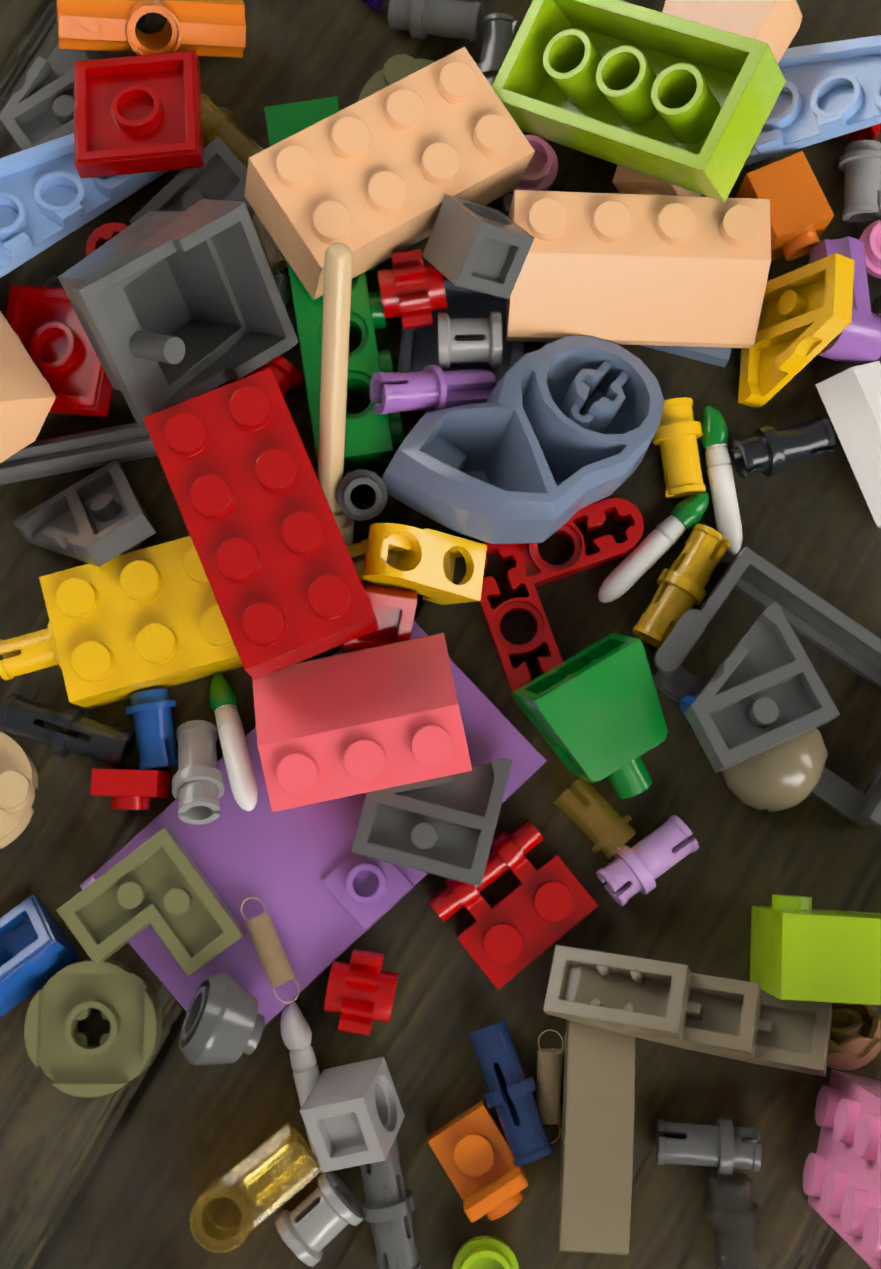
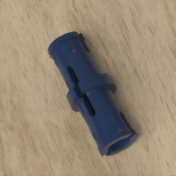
(511, 1093)

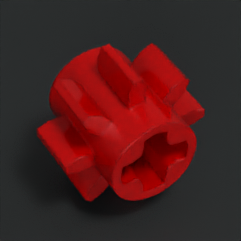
(411, 289)
(361, 992)

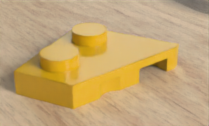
(795, 324)

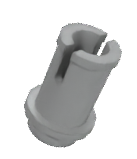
(862, 182)

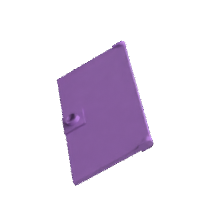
(305, 866)

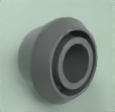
(220, 1022)

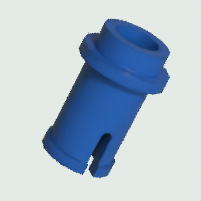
(154, 728)

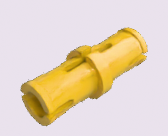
(682, 584)

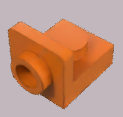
(479, 1163)

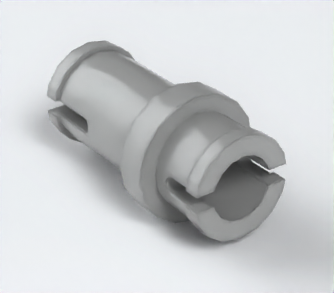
(198, 780)

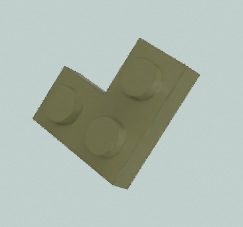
(159, 889)

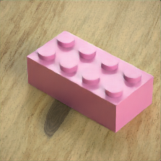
(846, 1168)

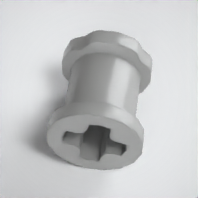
(483, 329)
(319, 1218)

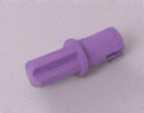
(429, 389)

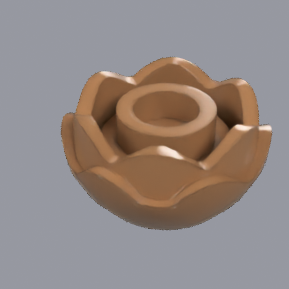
(853, 1036)

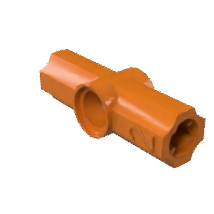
(110, 25)

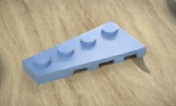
(825, 95)
(48, 199)

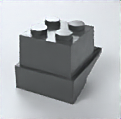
(180, 304)

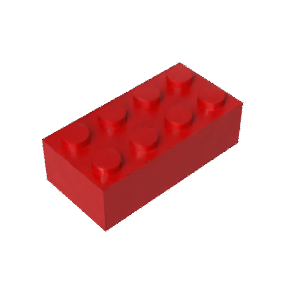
(261, 524)

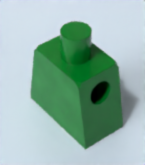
(599, 713)

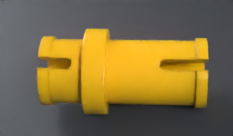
(679, 448)

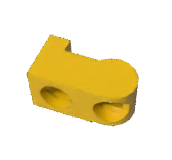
(424, 562)

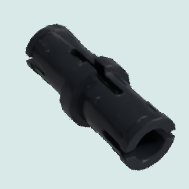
(28, 717)

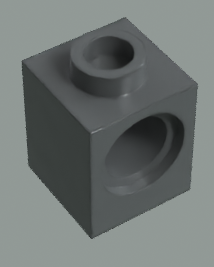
(477, 247)

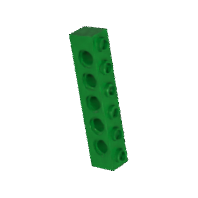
(367, 434)

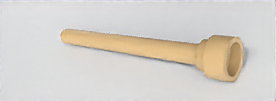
(334, 378)

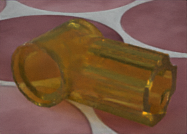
(257, 1185)

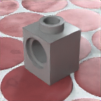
(352, 1115)

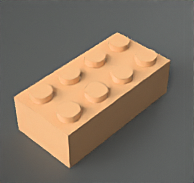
(385, 166)

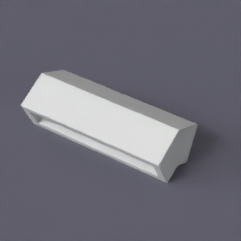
(855, 412)

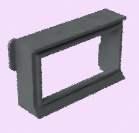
(813, 620)

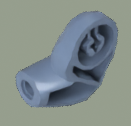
(542, 446)

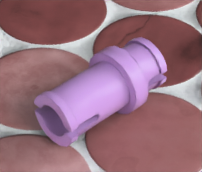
(647, 860)

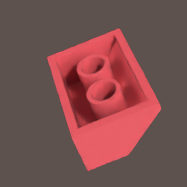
(359, 722)

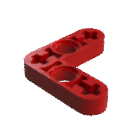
(532, 571)

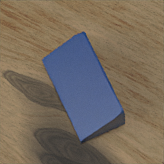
(30, 951)

